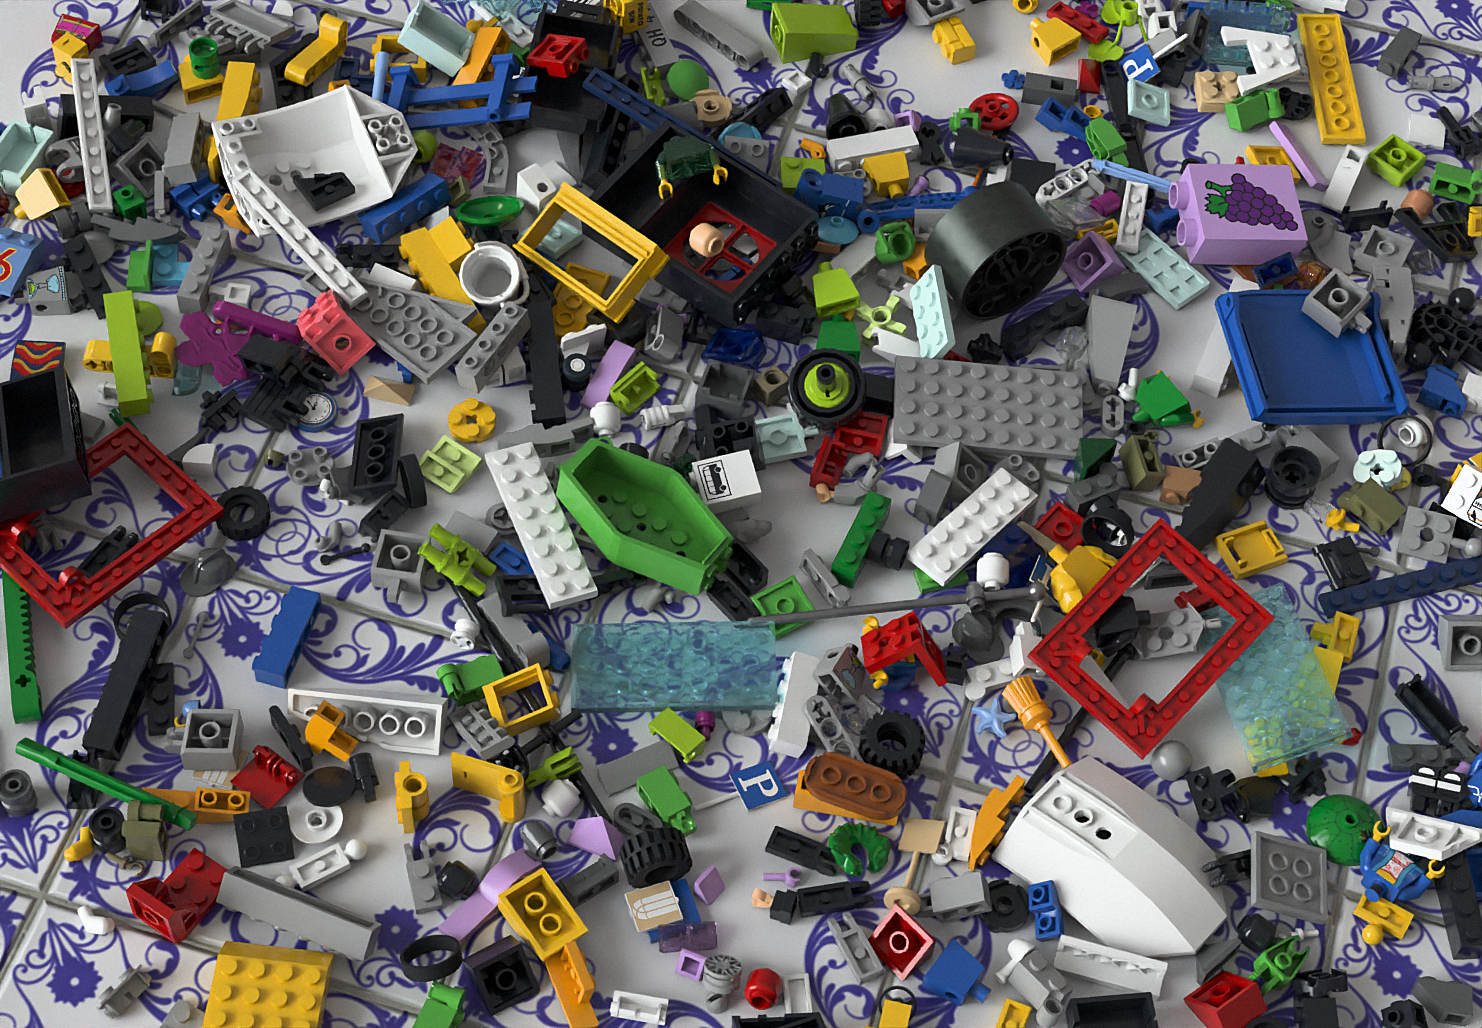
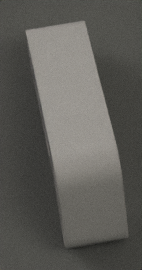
(514, 635)

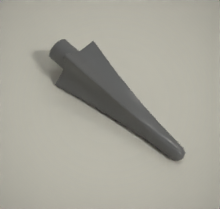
(177, 455)

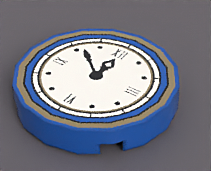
(321, 414)

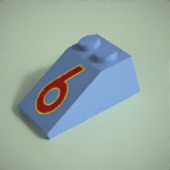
(19, 257)

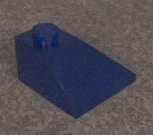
(736, 347)

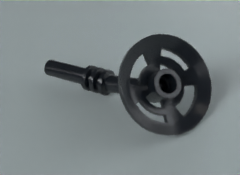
(515, 757)

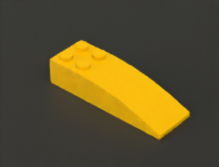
(238, 99)

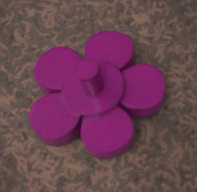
(1087, 9)

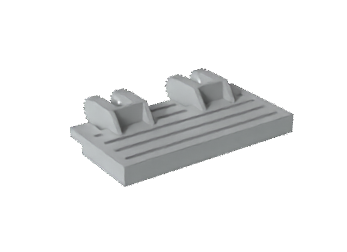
(252, 26)

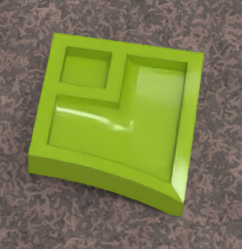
(792, 168)

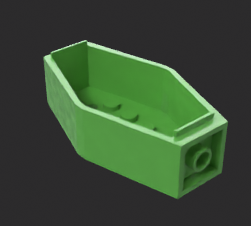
(650, 497)

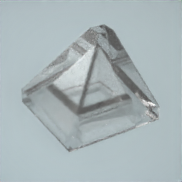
(1318, 508)

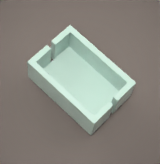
(436, 38)
(20, 154)

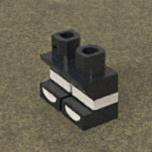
(1434, 785)

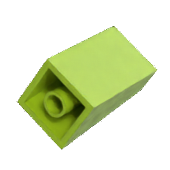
(811, 28)

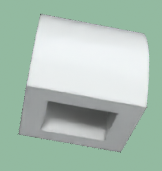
(201, 461)

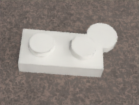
(988, 678)
(957, 836)

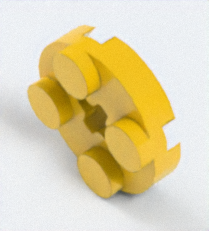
(468, 410)

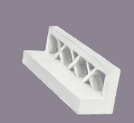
(1107, 966)

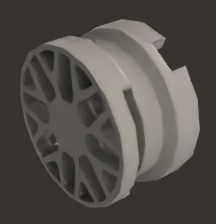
(722, 975)

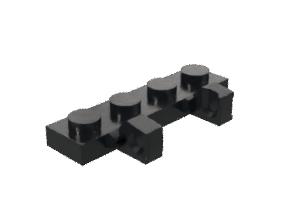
(82, 261)

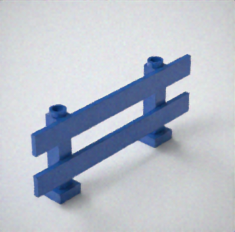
(497, 91)

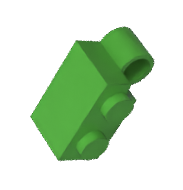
(1455, 182)

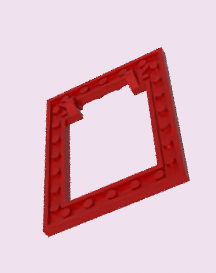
(72, 601)
(1065, 648)

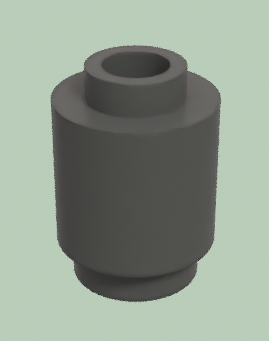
(539, 839)

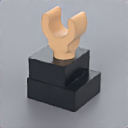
(781, 905)

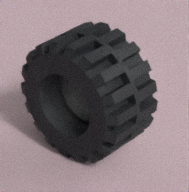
(893, 727)
(655, 857)

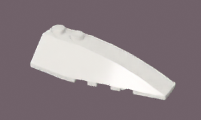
(381, 717)

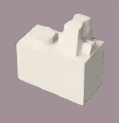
(1022, 645)

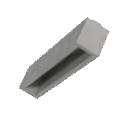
(298, 913)

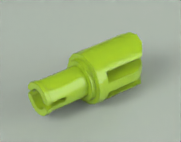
(555, 767)

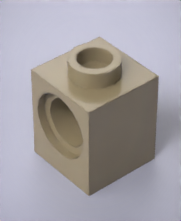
(770, 385)

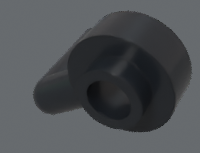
(1426, 475)

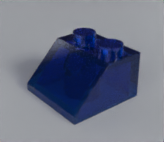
(1018, 549)

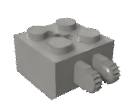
(208, 740)

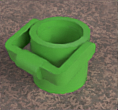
(896, 245)

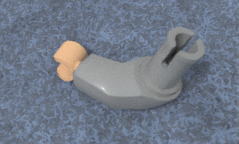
(852, 493)

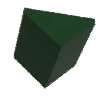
(1090, 456)

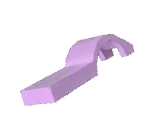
(484, 900)

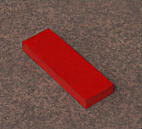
(1086, 26)

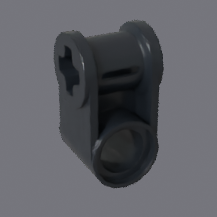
(1174, 68)

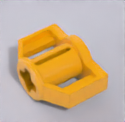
(230, 216)

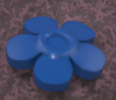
(1013, 79)

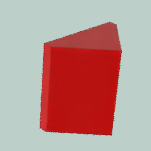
(902, 942)

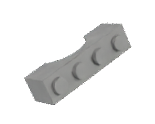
(211, 252)

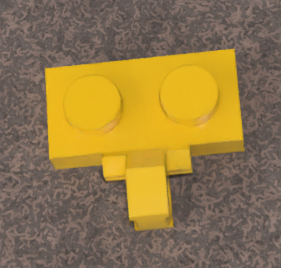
(1338, 635)

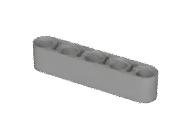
(718, 34)

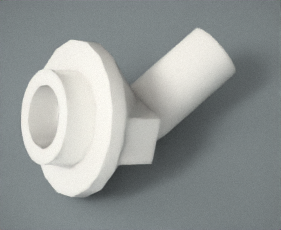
(1129, 390)

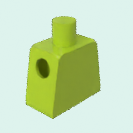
(834, 291)

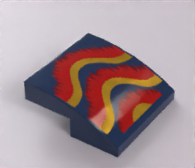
(36, 356)

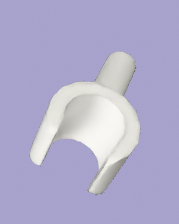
(325, 484)

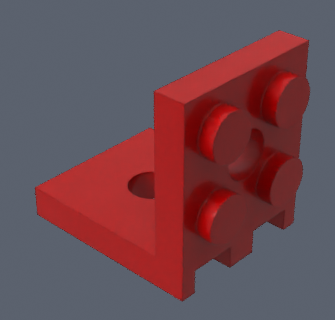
(904, 638)

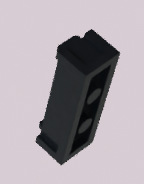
(1429, 711)

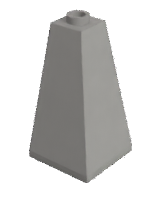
(1109, 332)

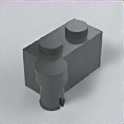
(1085, 493)

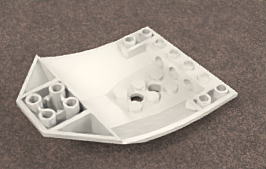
(317, 136)
(1131, 891)

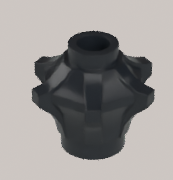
(984, 350)

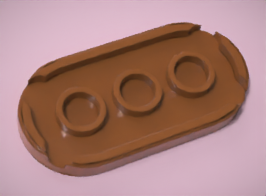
(855, 786)

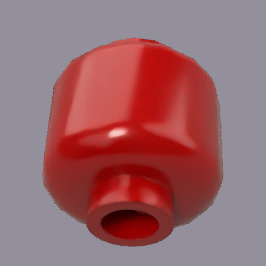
(763, 988)

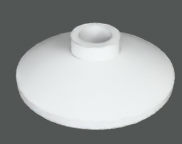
(305, 814)

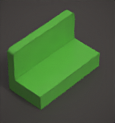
(141, 269)

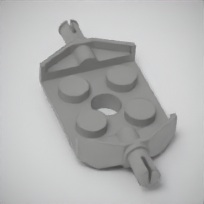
(1187, 631)

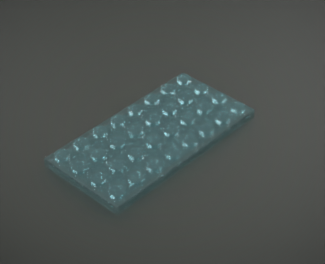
(674, 667)
(1277, 687)

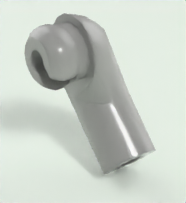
(325, 544)
(658, 595)

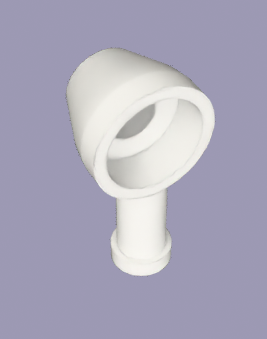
(1017, 950)

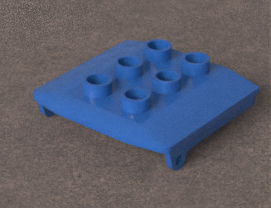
(1301, 371)

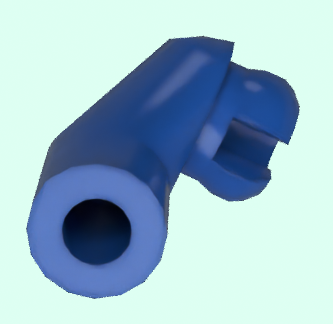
(1441, 368)

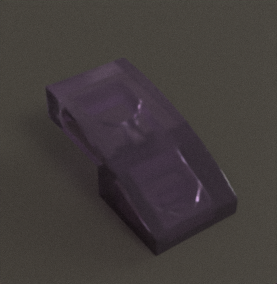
(688, 935)

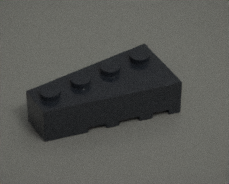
(132, 107)

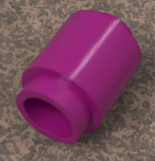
(1106, 203)

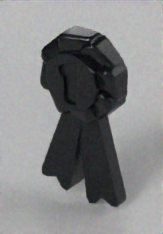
(929, 135)

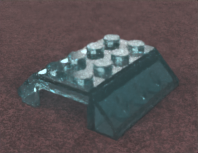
(1235, 15)

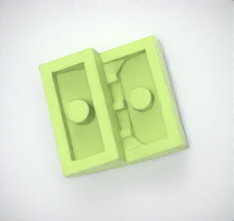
(449, 464)

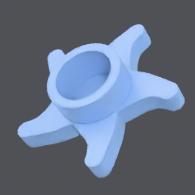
(993, 719)

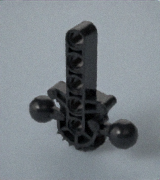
(1443, 330)

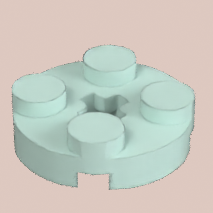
(1379, 459)

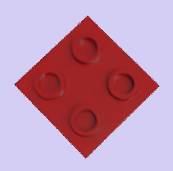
(267, 777)

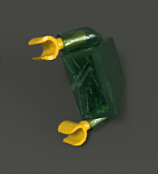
(686, 158)

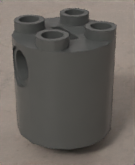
(684, 111)

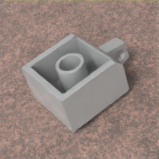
(1338, 304)
(398, 564)

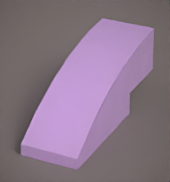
(610, 370)

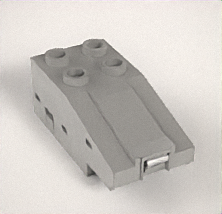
(1396, 307)

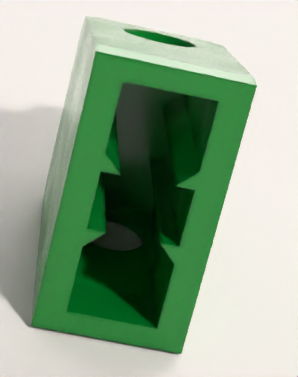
(839, 335)

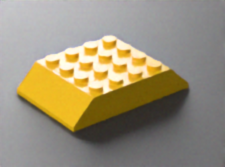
(268, 987)

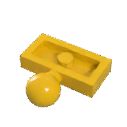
(1382, 916)

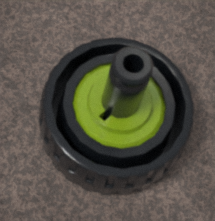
(827, 388)

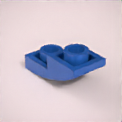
(1047, 910)

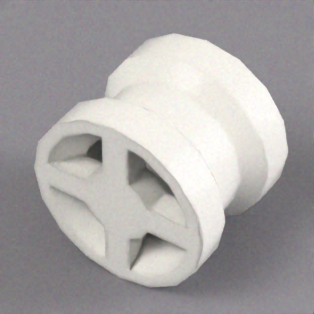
(465, 633)

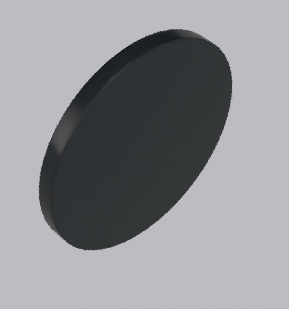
(329, 786)

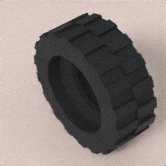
(248, 529)

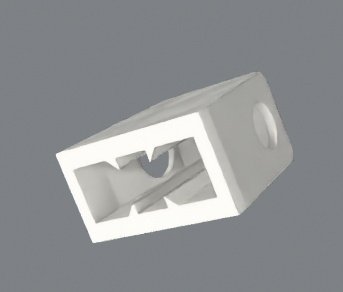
(535, 189)

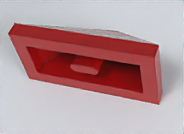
(1088, 76)

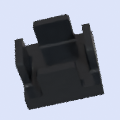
(631, 326)

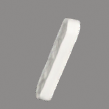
(1066, 180)

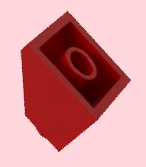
(1226, 1001)

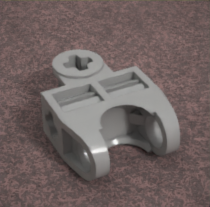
(71, 158)

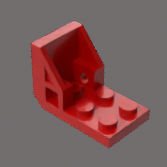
(180, 900)

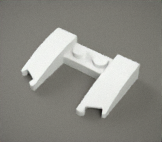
(894, 344)

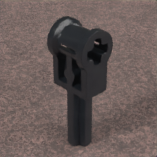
(1459, 138)

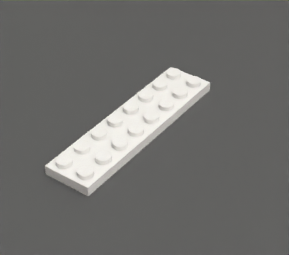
(541, 525)

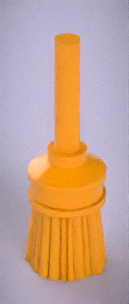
(1034, 713)

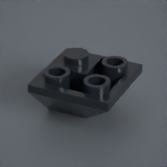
(737, 436)

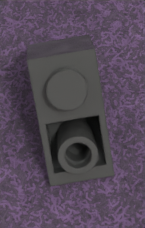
(1444, 1000)

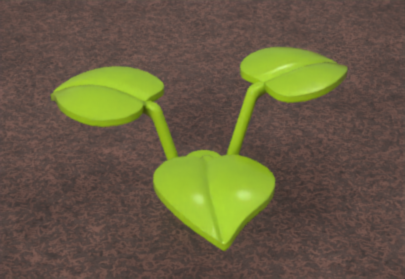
(1113, 13)

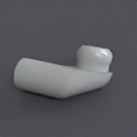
(858, 461)

